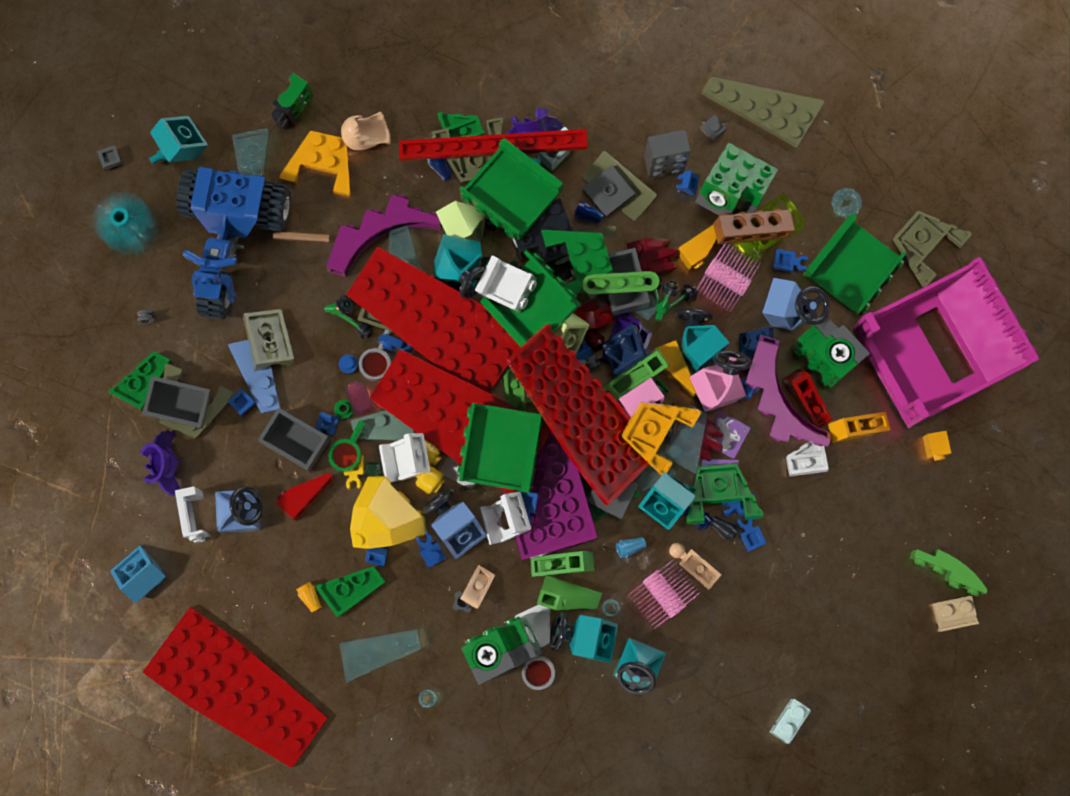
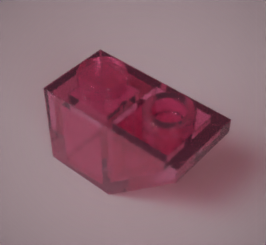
(359, 398)

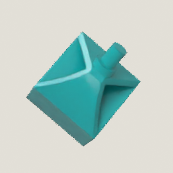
(177, 140)
(667, 500)

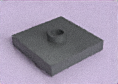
(608, 191)
(619, 505)

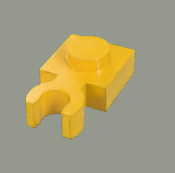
(354, 475)

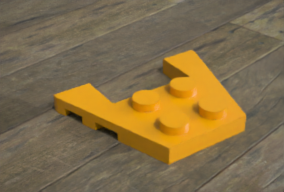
(324, 154)
(649, 427)

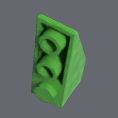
(567, 596)

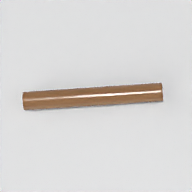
(301, 236)

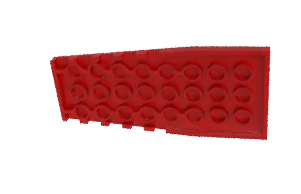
(434, 319)
(434, 403)
(578, 413)
(234, 688)

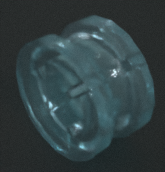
(617, 607)
(433, 699)

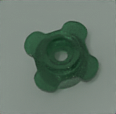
(373, 468)

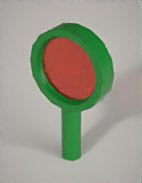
(345, 453)

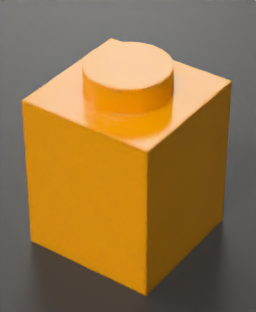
(937, 445)

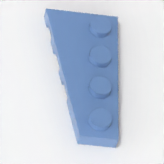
(260, 382)

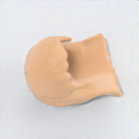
(365, 133)

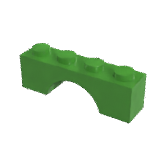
(637, 374)

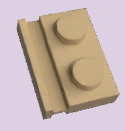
(955, 613)

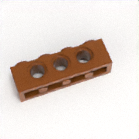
(746, 232)

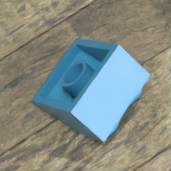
(137, 574)

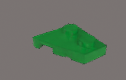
(461, 125)

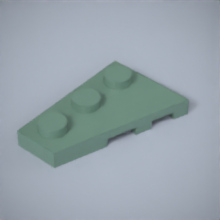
(382, 427)

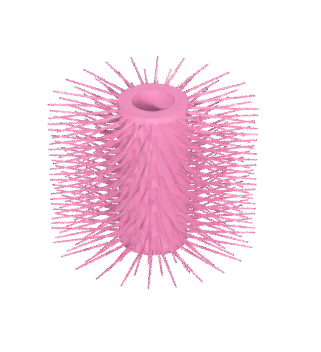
(727, 276)
(664, 594)

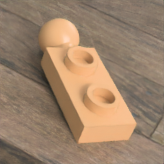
(695, 565)

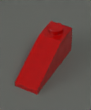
(595, 313)
(808, 398)
(300, 497)

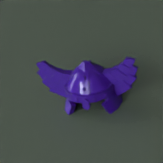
(542, 124)
(162, 462)

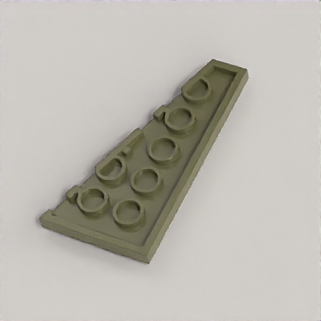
(773, 110)

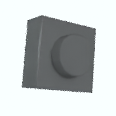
(713, 128)
(109, 157)

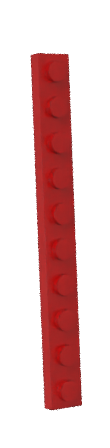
(488, 144)

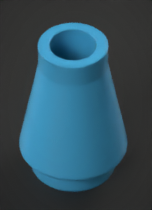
(628, 547)

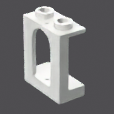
(184, 502)
(516, 517)

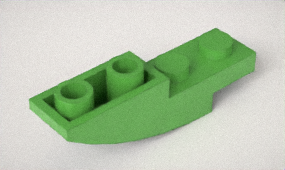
(956, 572)

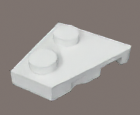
(807, 460)
(540, 623)

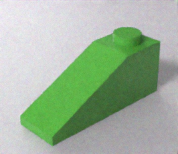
(563, 564)

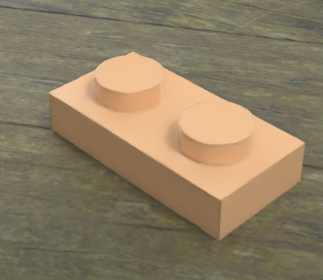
(477, 586)

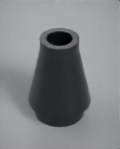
(724, 528)

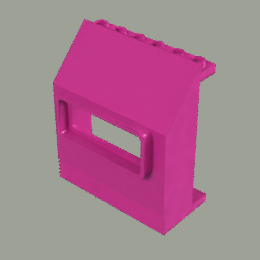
(978, 321)

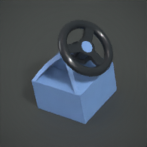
(788, 306)
(238, 510)
(454, 524)

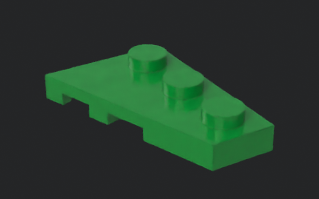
(135, 386)
(349, 590)

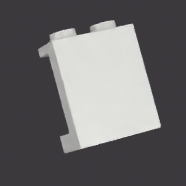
(506, 284)
(405, 458)

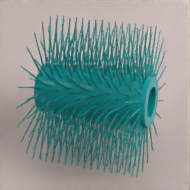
(125, 223)

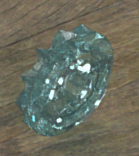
(846, 194)

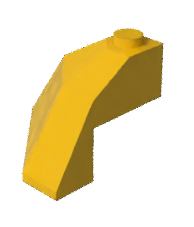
(384, 516)

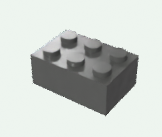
(666, 153)
(621, 303)
(177, 402)
(294, 440)

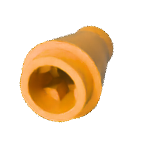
(309, 596)

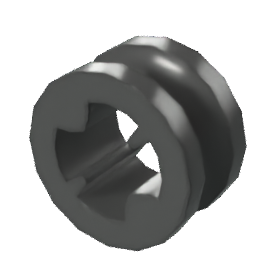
(145, 316)

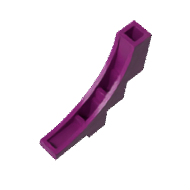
(374, 225)
(773, 401)

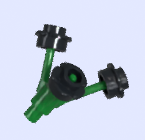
(671, 288)
(343, 306)

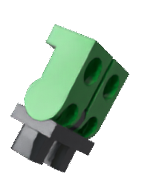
(291, 102)

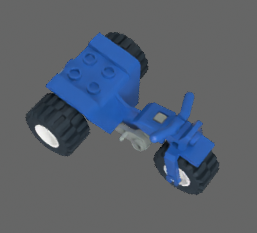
(228, 207)

